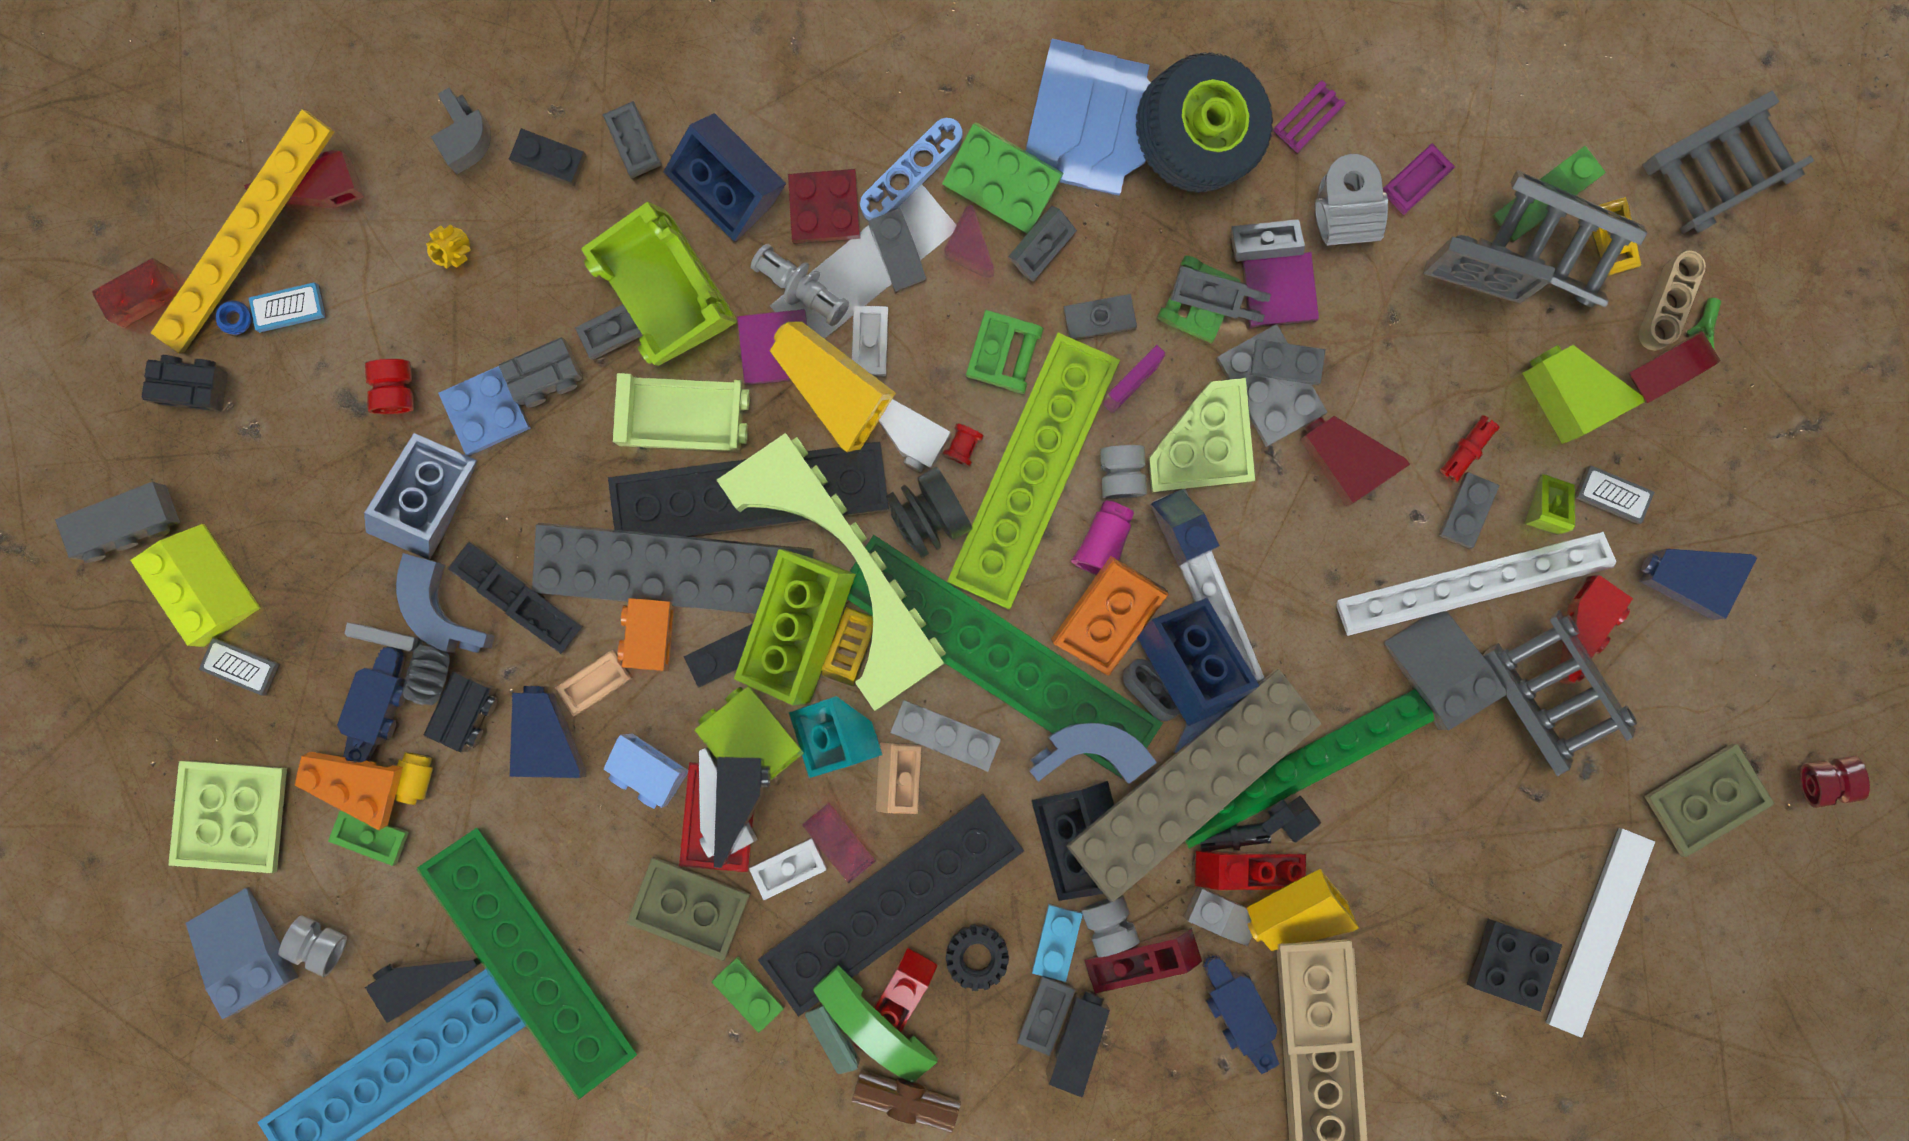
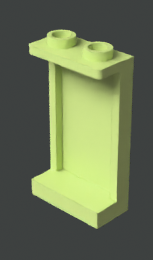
(680, 414)

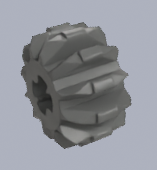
(426, 675)

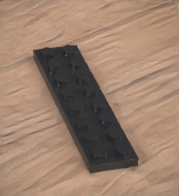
(694, 504)
(892, 902)

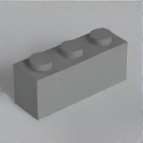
(945, 735)

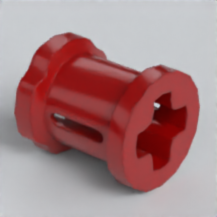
(963, 445)

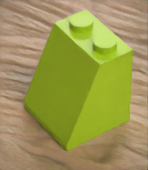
(1577, 392)

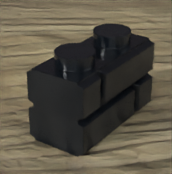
(184, 385)
(461, 712)

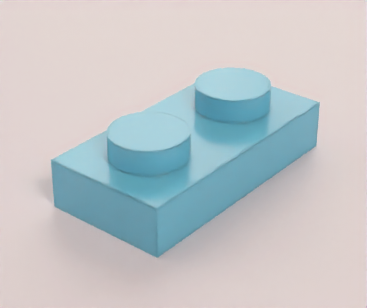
(1057, 943)

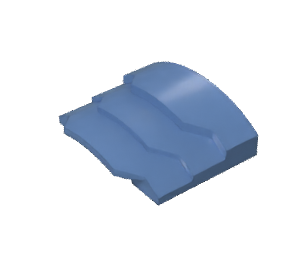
(1088, 116)

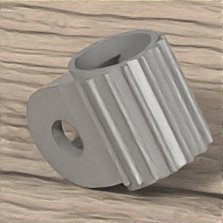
(1351, 215)

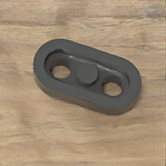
(1149, 689)

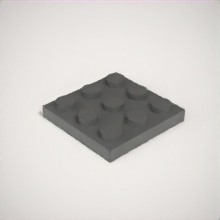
(1489, 269)

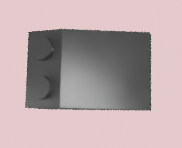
(1445, 669)

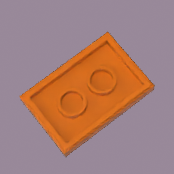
(1109, 616)

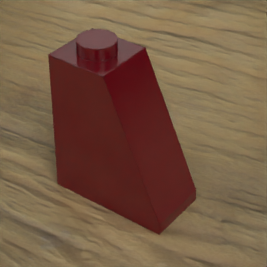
(1350, 458)

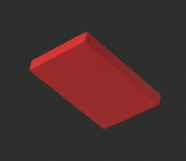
(691, 850)

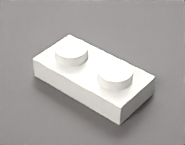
(870, 338)
(788, 869)

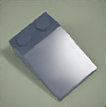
(419, 496)
(238, 954)

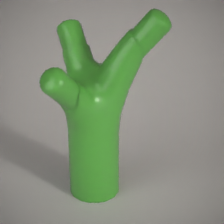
(1708, 320)

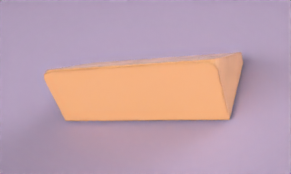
(898, 778)

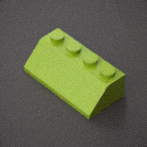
(794, 627)

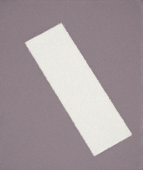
(857, 267)

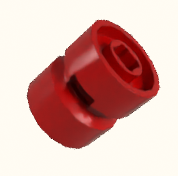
(389, 386)

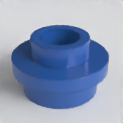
(224, 315)

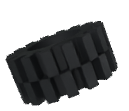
(972, 978)

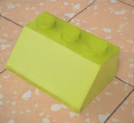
(195, 585)

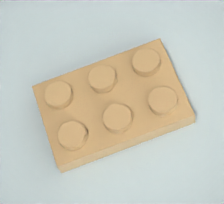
(1318, 997)

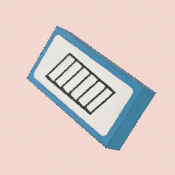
(287, 307)

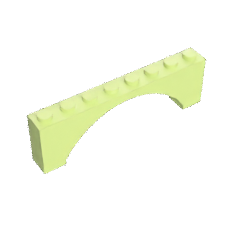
(783, 481)

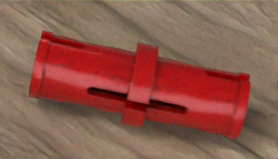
(1469, 448)

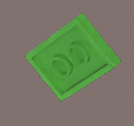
(1002, 178)

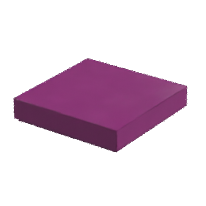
(1291, 289)
(757, 339)
(1134, 379)

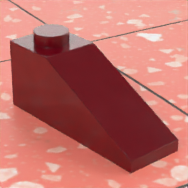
(1148, 961)

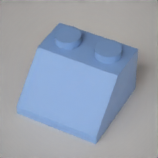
(644, 770)

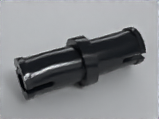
(1237, 837)

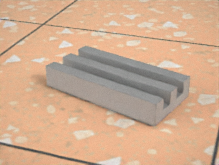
(382, 637)

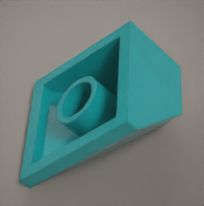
(833, 736)

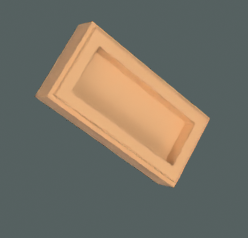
(593, 683)

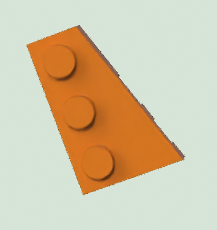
(352, 787)

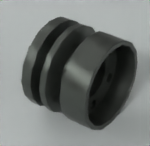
(928, 512)

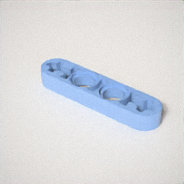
(914, 172)

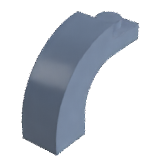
(419, 603)
(1115, 745)

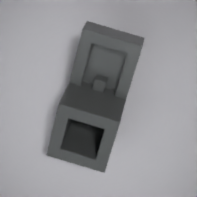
(467, 138)

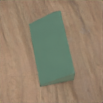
(833, 1040)

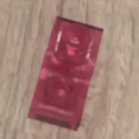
(838, 843)

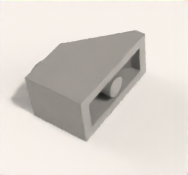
(1219, 915)

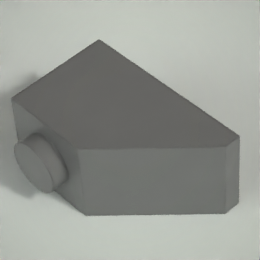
(897, 249)

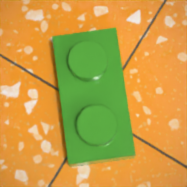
(361, 838)
(748, 994)

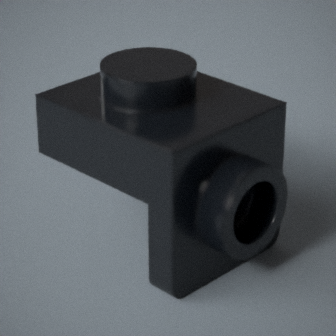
(1295, 819)

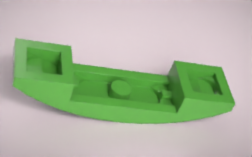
(870, 1029)

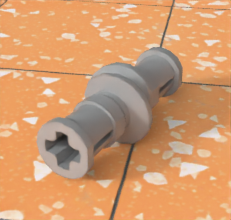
(799, 285)

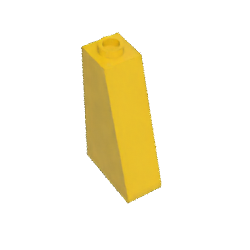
(832, 383)

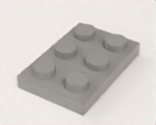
(1273, 404)

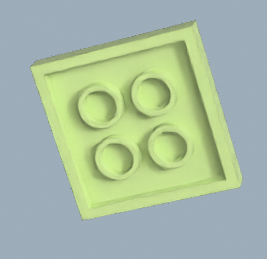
(227, 816)

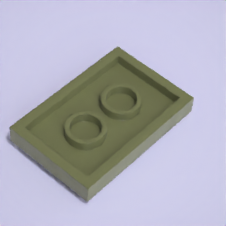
(1709, 800)
(688, 908)

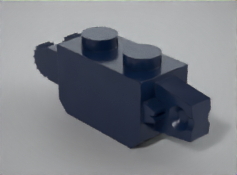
(372, 705)
(1243, 1013)

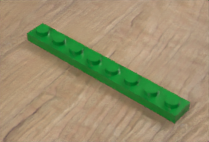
(1321, 760)

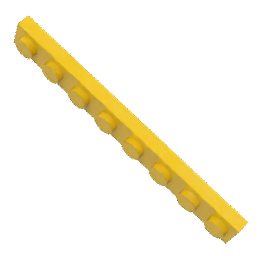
(242, 231)

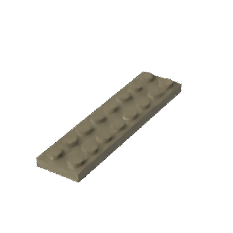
(1193, 785)

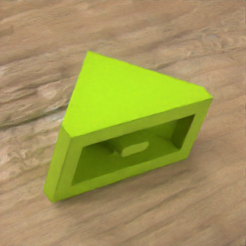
(1552, 506)

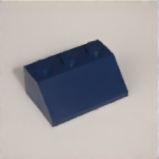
(723, 176)
(1197, 661)

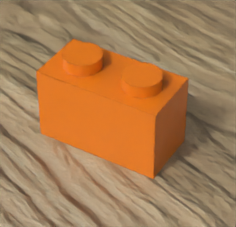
(646, 634)

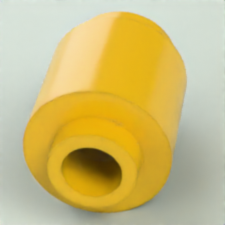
(414, 778)

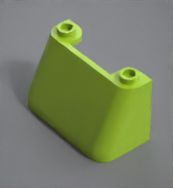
(659, 283)

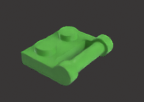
(1199, 322)
(993, 348)

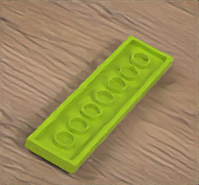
(1033, 471)

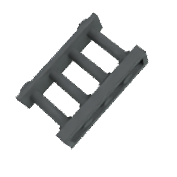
(1727, 130)
(1590, 219)
(1541, 722)

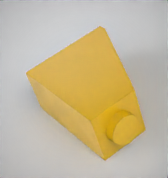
(1301, 913)

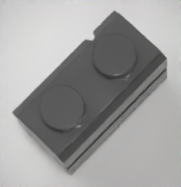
(541, 373)

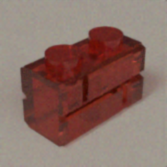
(136, 292)

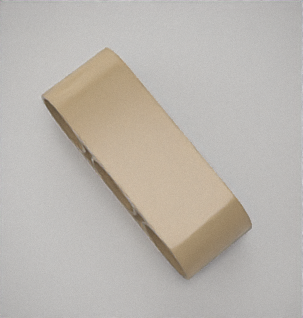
(1683, 289)

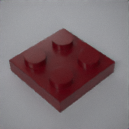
(824, 206)

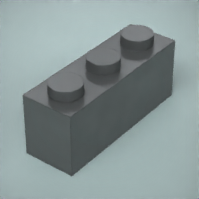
(118, 522)

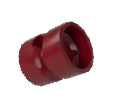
(1840, 779)

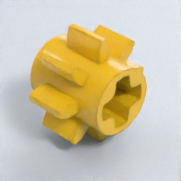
(448, 246)

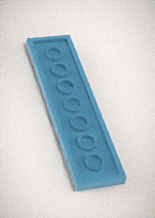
(399, 1066)

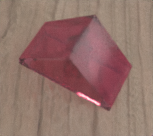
(968, 245)

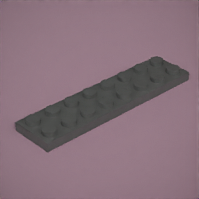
(653, 567)

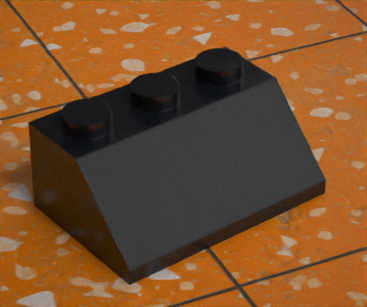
(1060, 821)

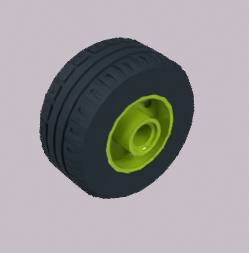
(1204, 122)

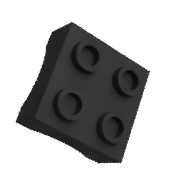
(1514, 965)

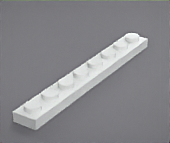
(1475, 583)

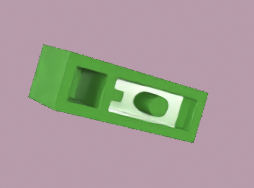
(1571, 175)

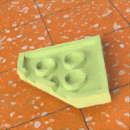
(1208, 442)

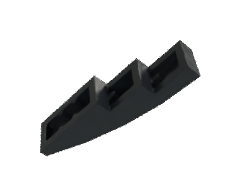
(515, 597)

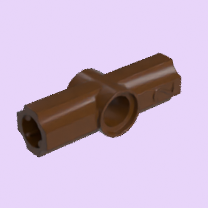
(906, 1101)

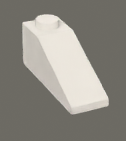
(914, 436)
(707, 793)

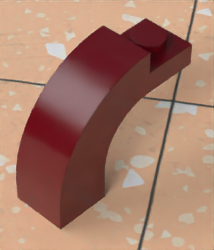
(1674, 367)

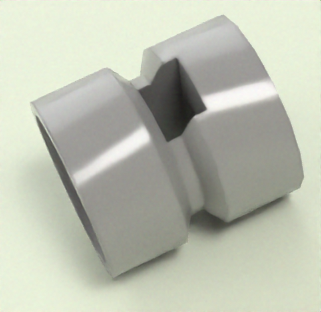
(1123, 471)
(1110, 926)
(313, 946)

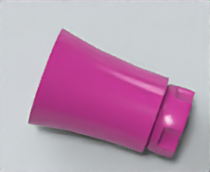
(1104, 537)

